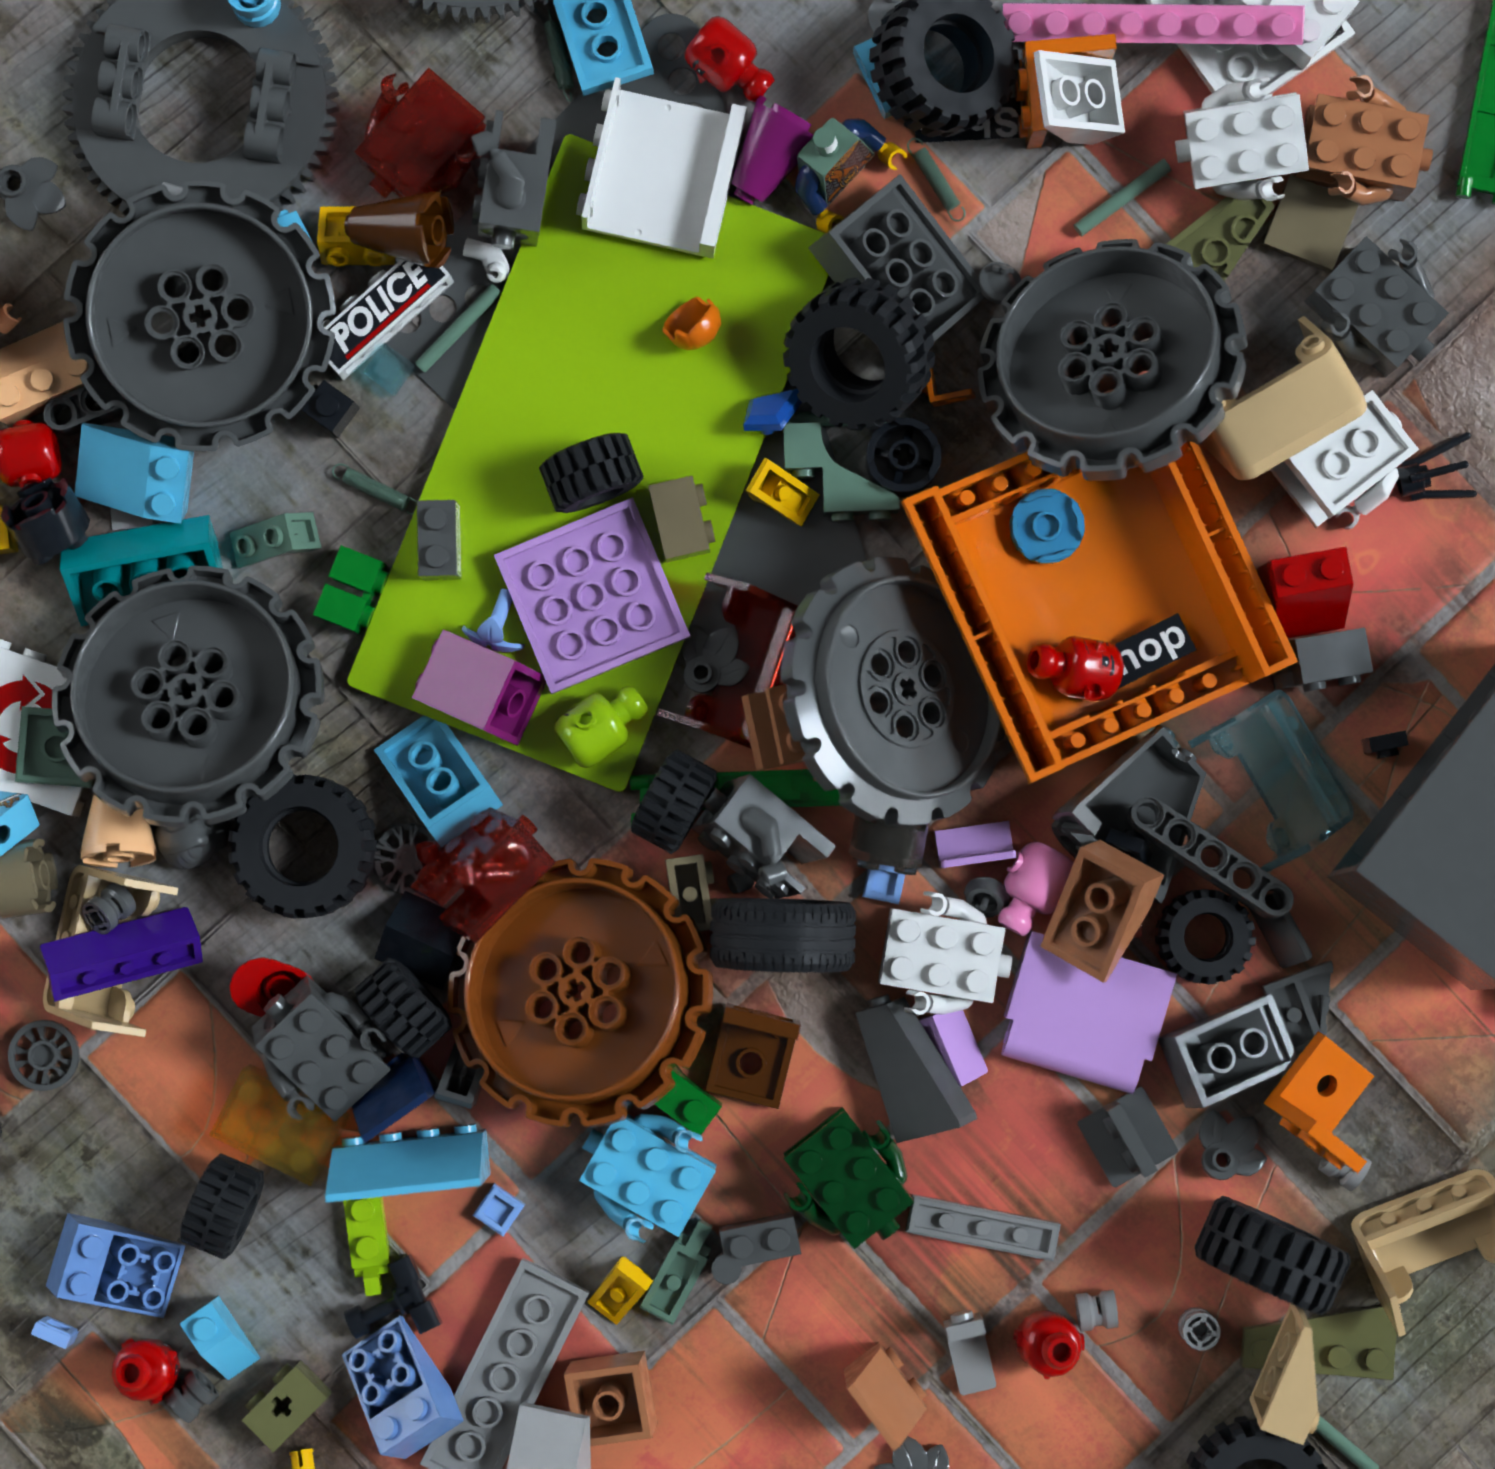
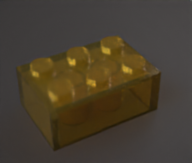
(260, 1126)

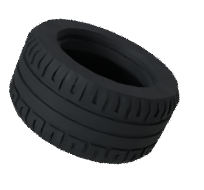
(782, 935)

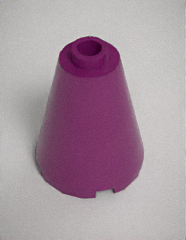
(768, 151)

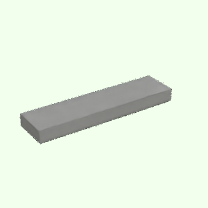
(983, 1227)

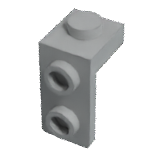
(969, 1352)

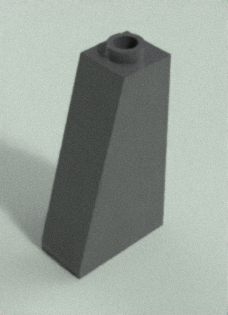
(910, 1072)

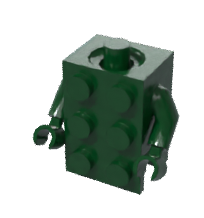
(849, 1179)

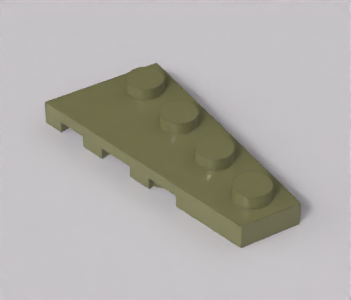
(1343, 1343)

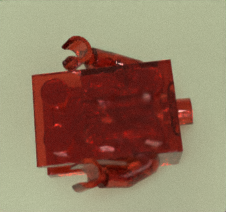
(420, 139)
(491, 862)

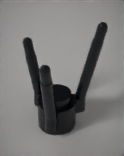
(1415, 478)

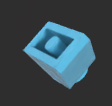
(219, 1339)

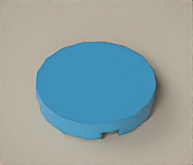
(1046, 526)

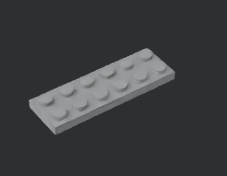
(508, 1368)

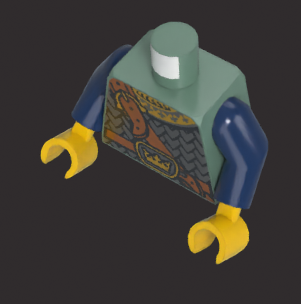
(833, 160)

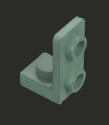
(274, 538)

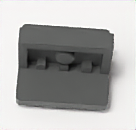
(1127, 1137)

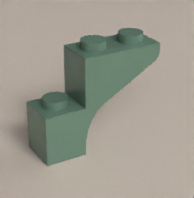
(843, 491)

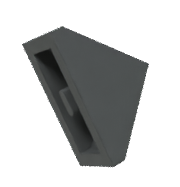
(459, 1083)

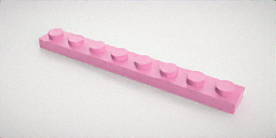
(1158, 22)

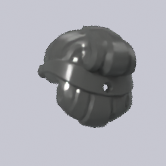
(191, 845)

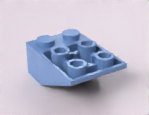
(114, 1266)
(400, 1390)

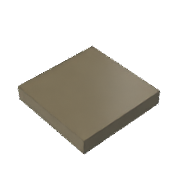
(1310, 224)

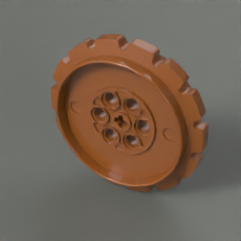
(654, 998)

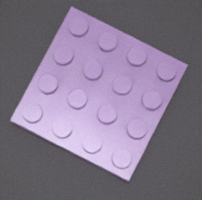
(592, 596)

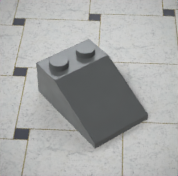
(1228, 1051)

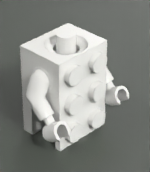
(1244, 138)
(1348, 464)
(943, 955)

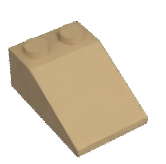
(1286, 1387)

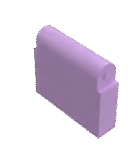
(1085, 1025)

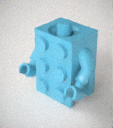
(646, 1170)

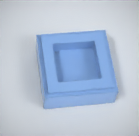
(883, 884)
(498, 1209)
(55, 1332)

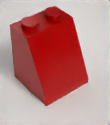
(1309, 590)

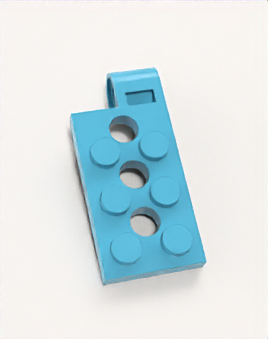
(583, 39)

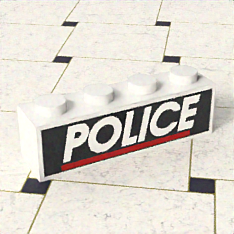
(382, 312)

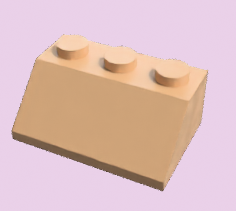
(35, 373)

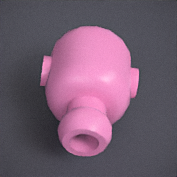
(1034, 885)

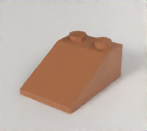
(1100, 908)
(885, 1393)

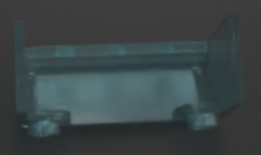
(1287, 773)

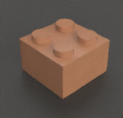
(614, 1395)

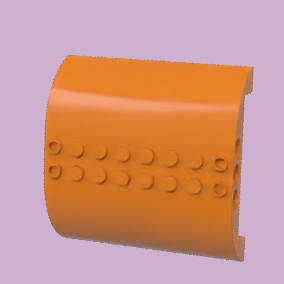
(1146, 553)

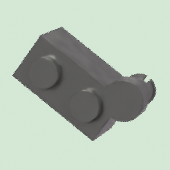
(1326, 658)
(754, 1243)

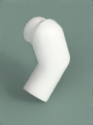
(491, 257)

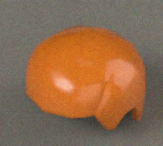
(693, 324)

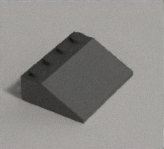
(902, 246)

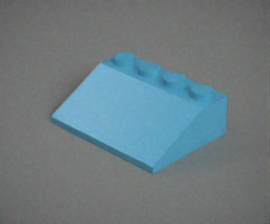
(408, 1164)

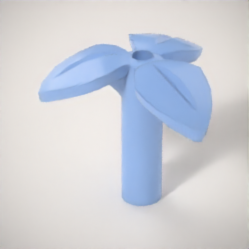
(491, 630)

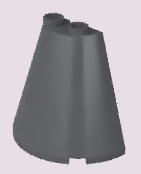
(1147, 769)

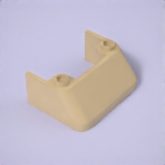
(1288, 410)
(113, 1006)
(1424, 1231)

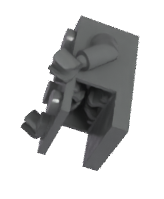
(511, 184)
(1377, 307)
(754, 833)
(321, 1047)

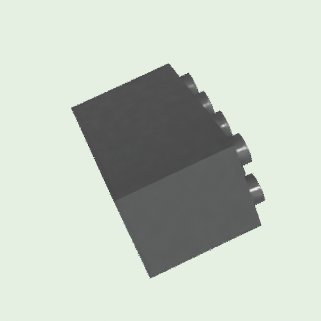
(1432, 848)

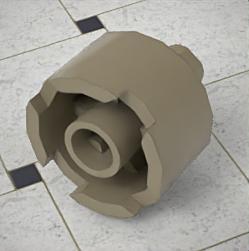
(27, 880)

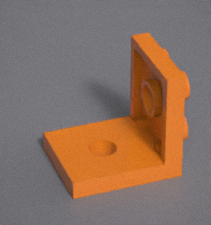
(1026, 87)
(1316, 1114)

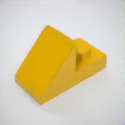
(782, 492)
(620, 1290)

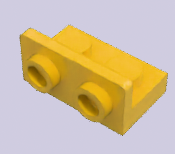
(336, 247)

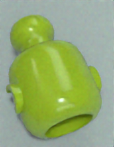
(597, 726)

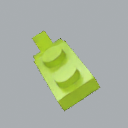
(368, 1241)

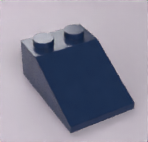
(393, 1096)

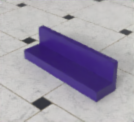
(123, 955)

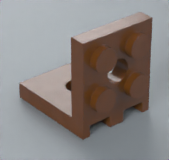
(757, 1032)

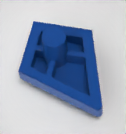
(771, 412)

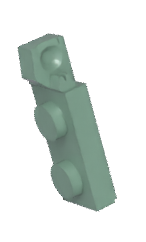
(678, 1274)

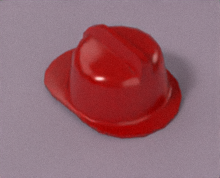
(260, 981)

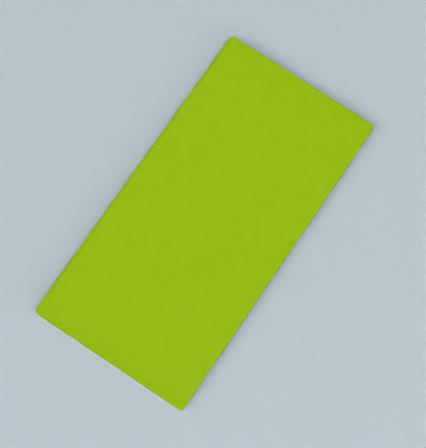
(580, 358)

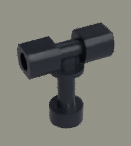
(406, 1297)

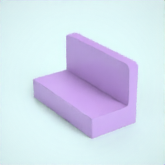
(974, 844)
(956, 1045)

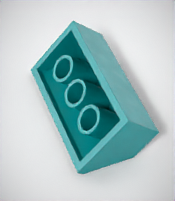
(117, 558)

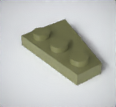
(1223, 233)

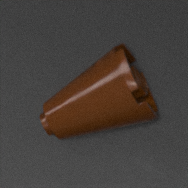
(405, 228)

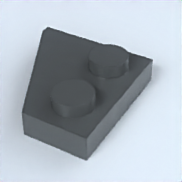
(1303, 1002)

